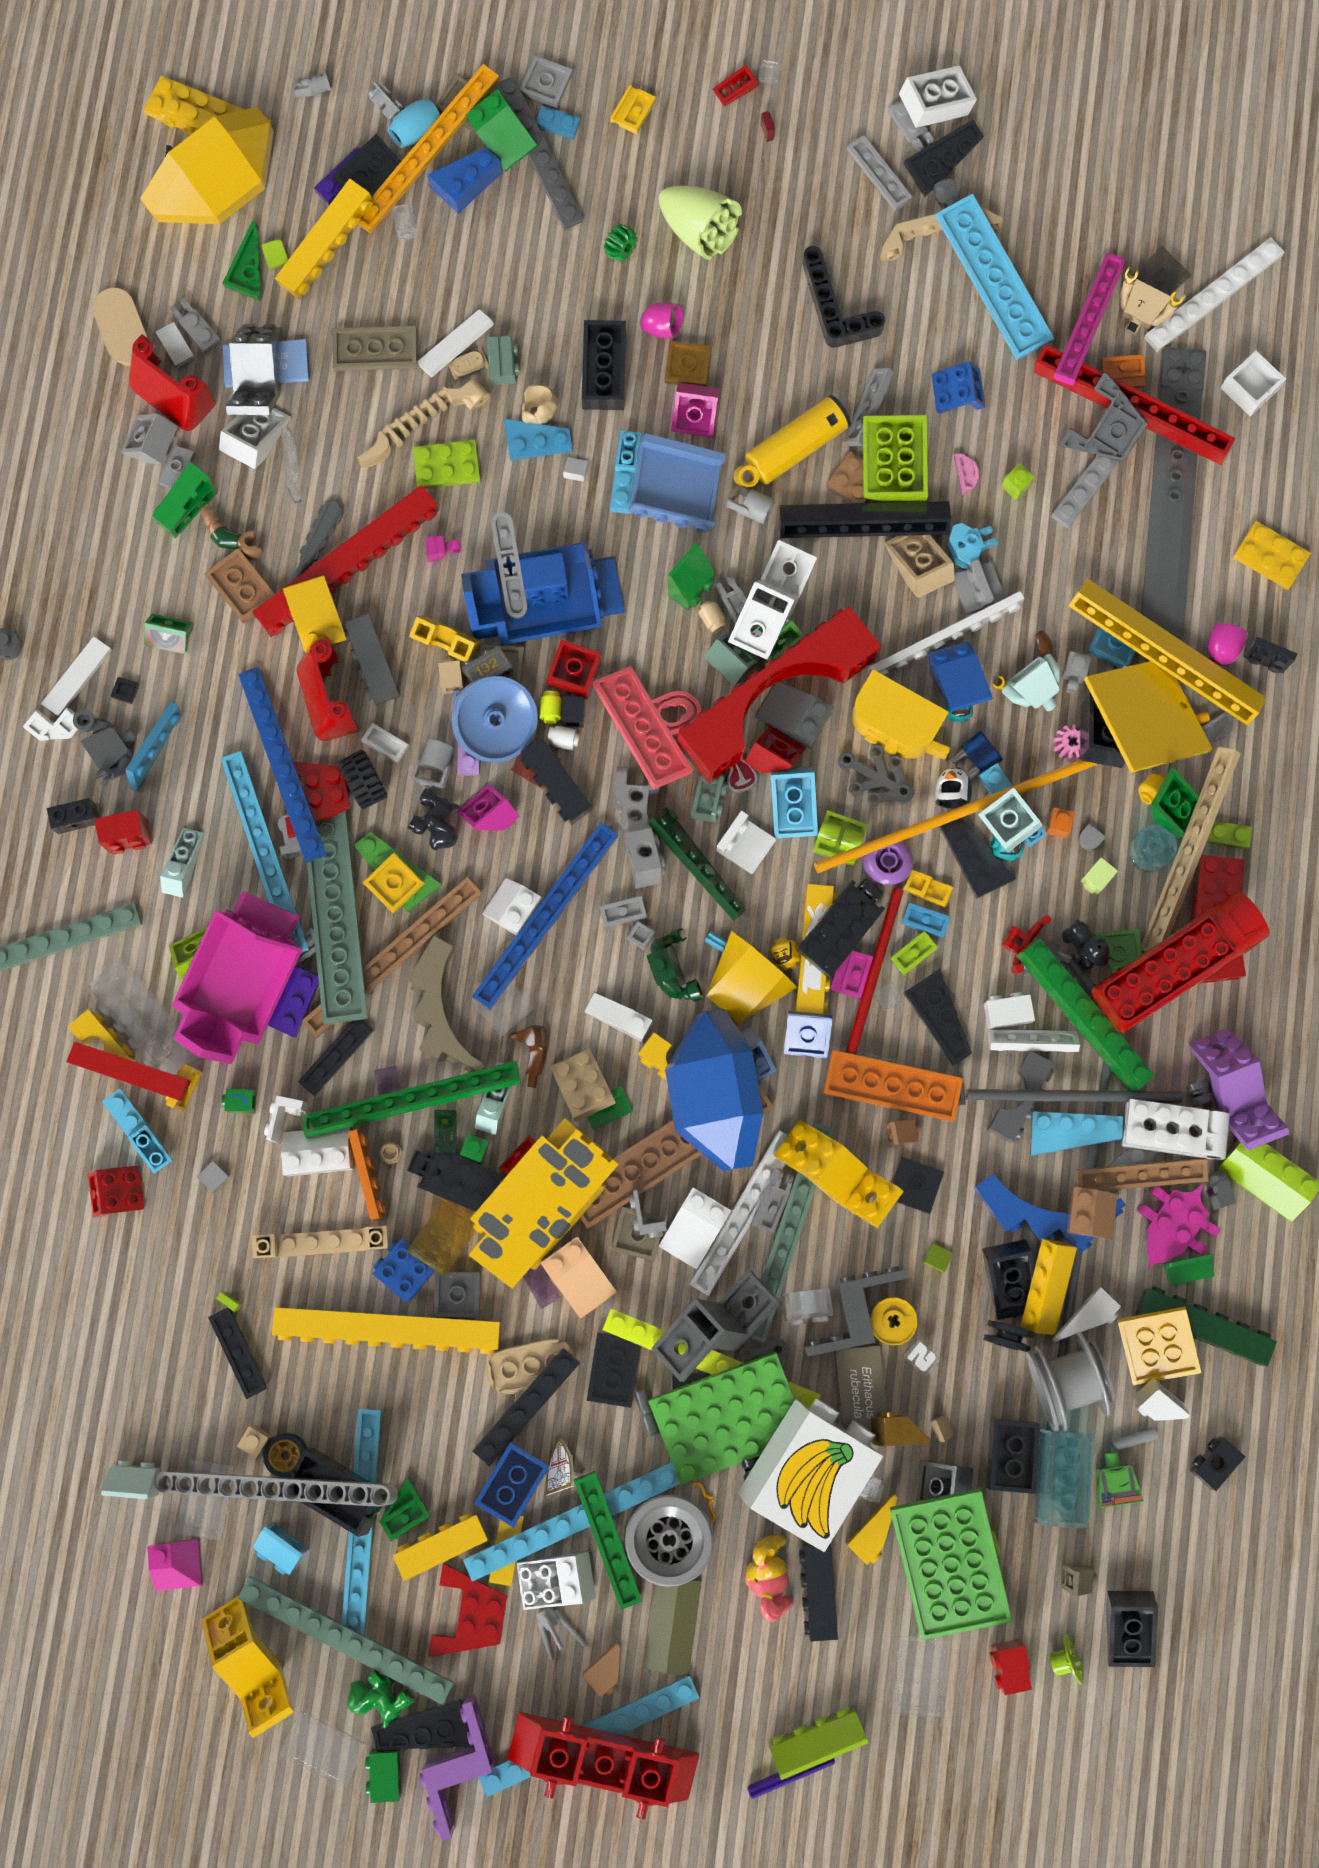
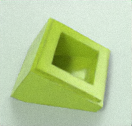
(275, 254)
(938, 1258)

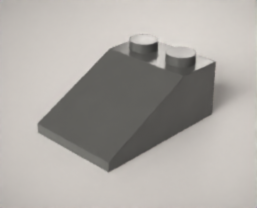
(795, 713)

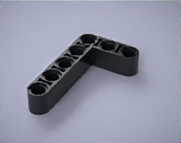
(830, 306)

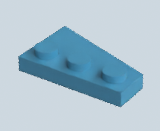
(535, 440)

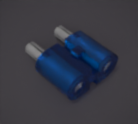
(979, 752)

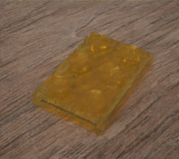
(443, 1237)

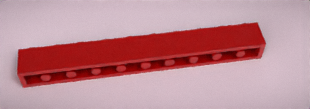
(1160, 416)
(354, 554)

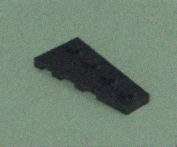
(979, 865)
(935, 1008)
(426, 1729)

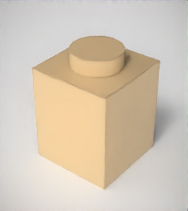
(450, 676)
(254, 1441)

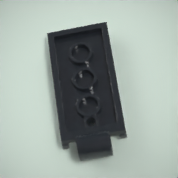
(842, 926)
(459, 1179)

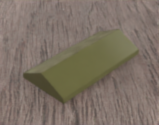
(672, 1628)

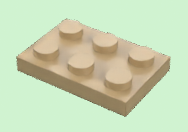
(582, 1085)

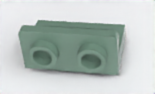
(708, 799)

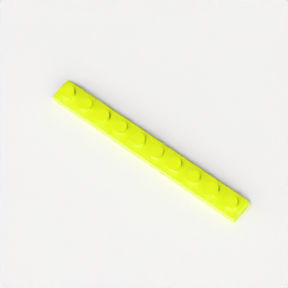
(715, 1362)

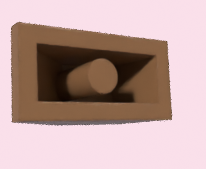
(902, 1133)
(604, 1672)

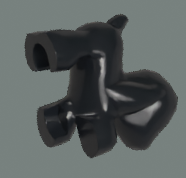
(441, 833)
(1089, 948)

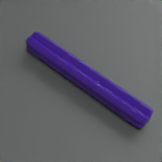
(774, 1781)

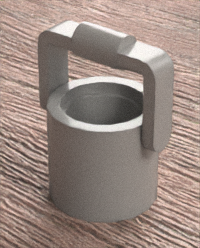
(756, 505)
(436, 759)

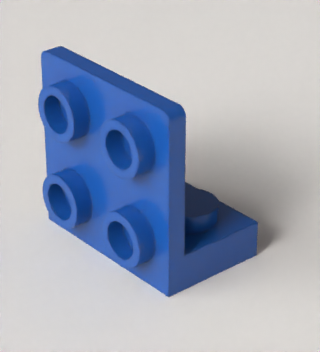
(958, 387)

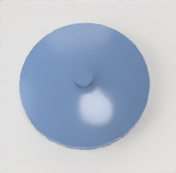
(494, 718)

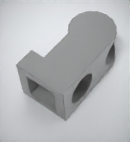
(291, 846)

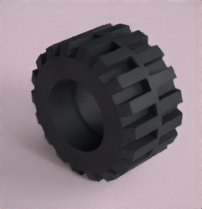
(362, 779)

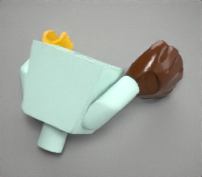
(1037, 681)

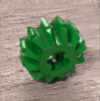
(620, 242)

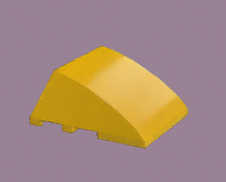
(746, 980)

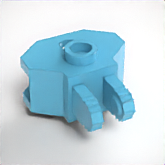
(967, 544)

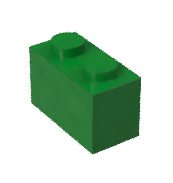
(384, 1776)

